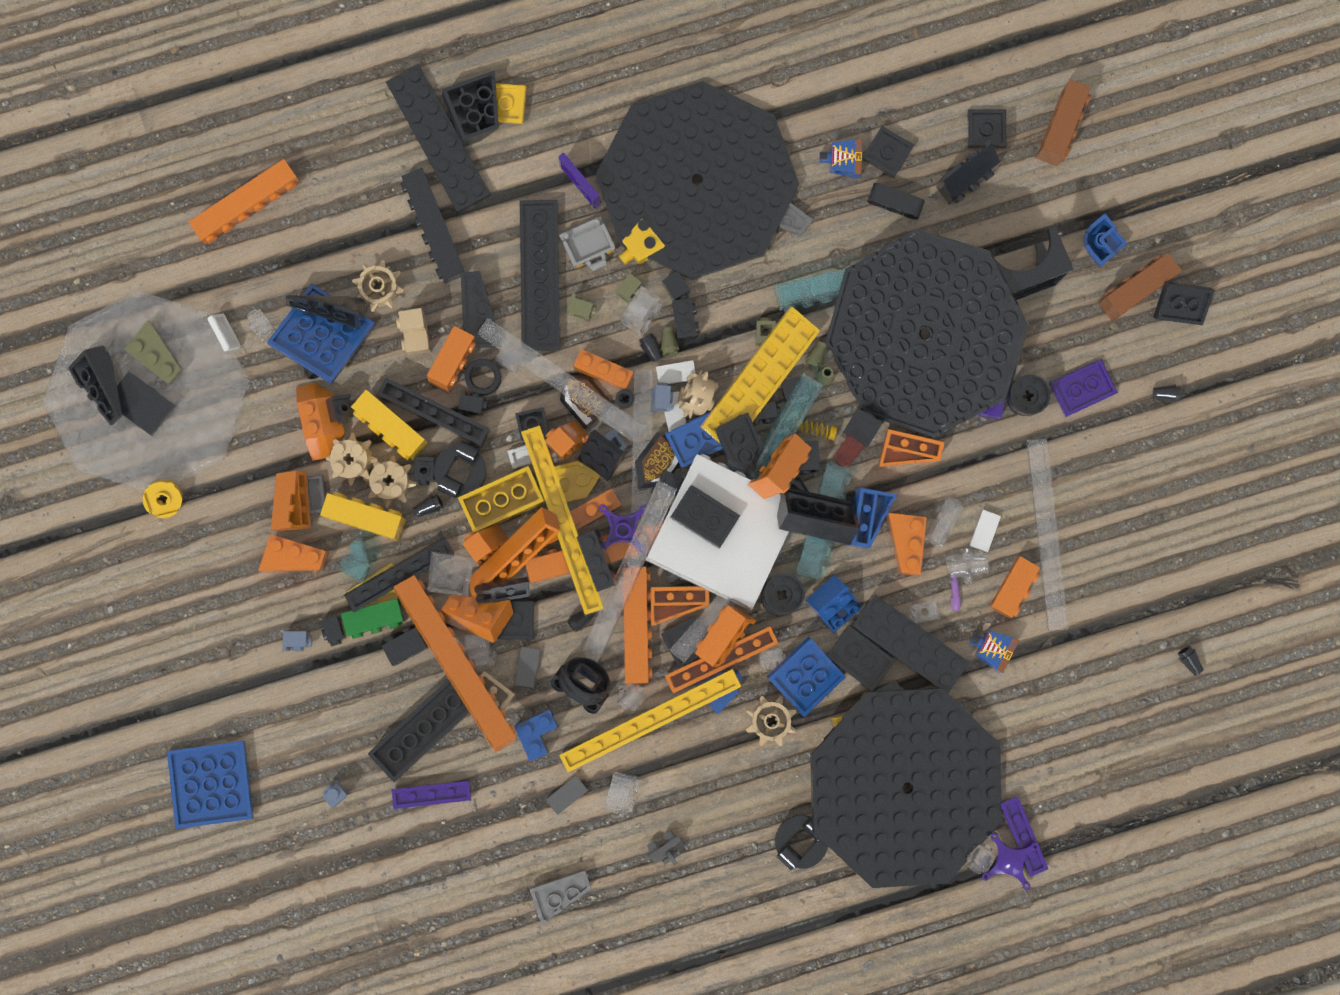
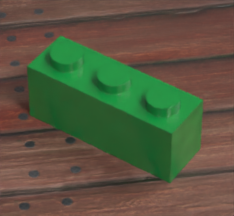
(373, 618)

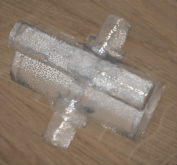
(967, 565)

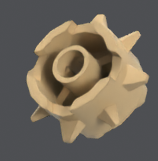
(381, 275)
(697, 394)
(351, 448)
(396, 490)
(782, 718)

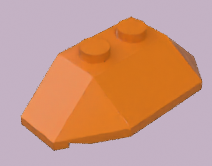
(316, 422)

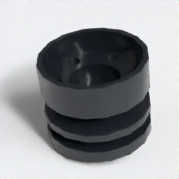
(1039, 392)
(792, 590)

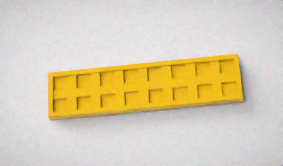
(764, 371)

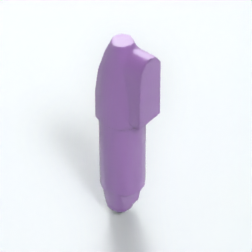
(955, 599)

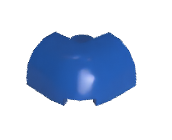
(1103, 240)

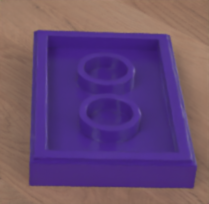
(579, 180)
(1083, 388)

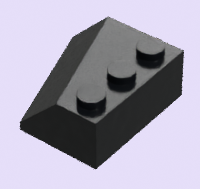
(473, 108)
(969, 174)

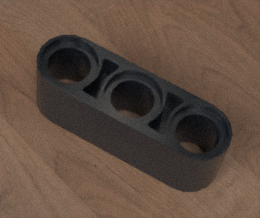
(895, 201)

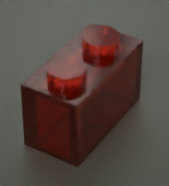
(848, 452)

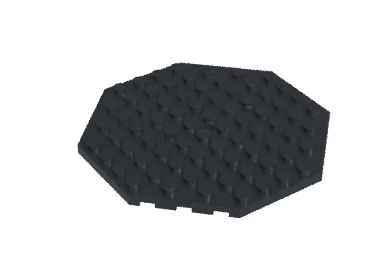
(709, 136)
(971, 323)
(860, 779)

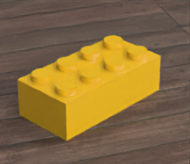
(385, 422)
(501, 500)
(363, 517)

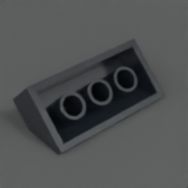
(817, 516)

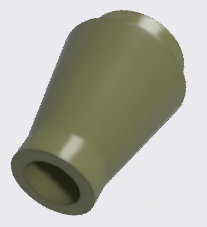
(669, 343)
(816, 356)
(825, 380)

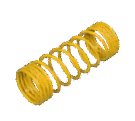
(831, 433)

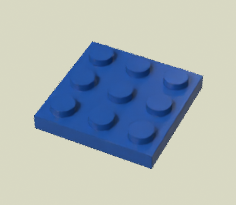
(806, 676)

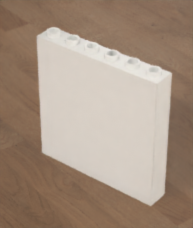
(747, 554)

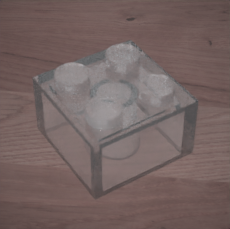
(640, 311)
(449, 573)
(621, 792)

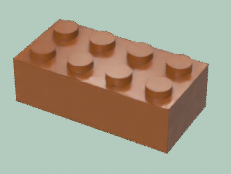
(1064, 123)
(1143, 283)

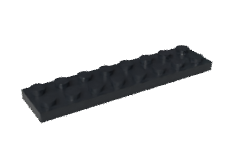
(438, 138)
(539, 274)

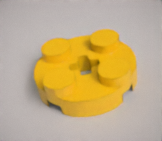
(162, 487)

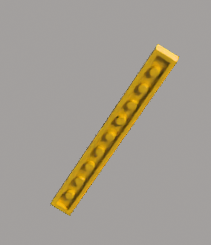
(557, 504)
(650, 720)

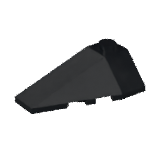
(335, 308)
(95, 374)

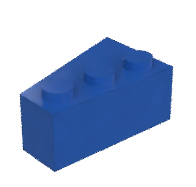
(871, 510)

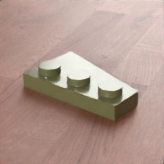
(152, 352)

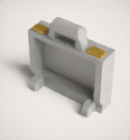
(588, 244)

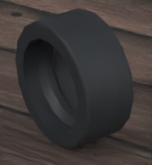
(478, 363)

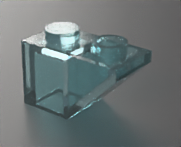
(357, 562)

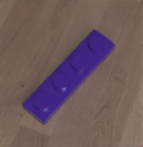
(431, 794)
(1023, 834)

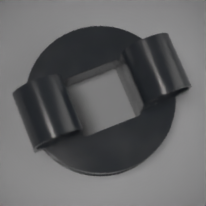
(444, 462)
(565, 681)
(787, 854)

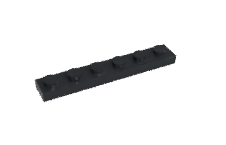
(385, 581)

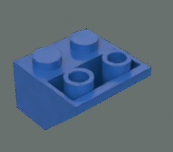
(834, 603)

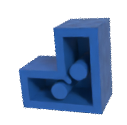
(531, 731)

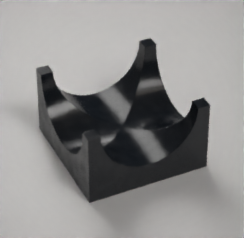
(1049, 270)

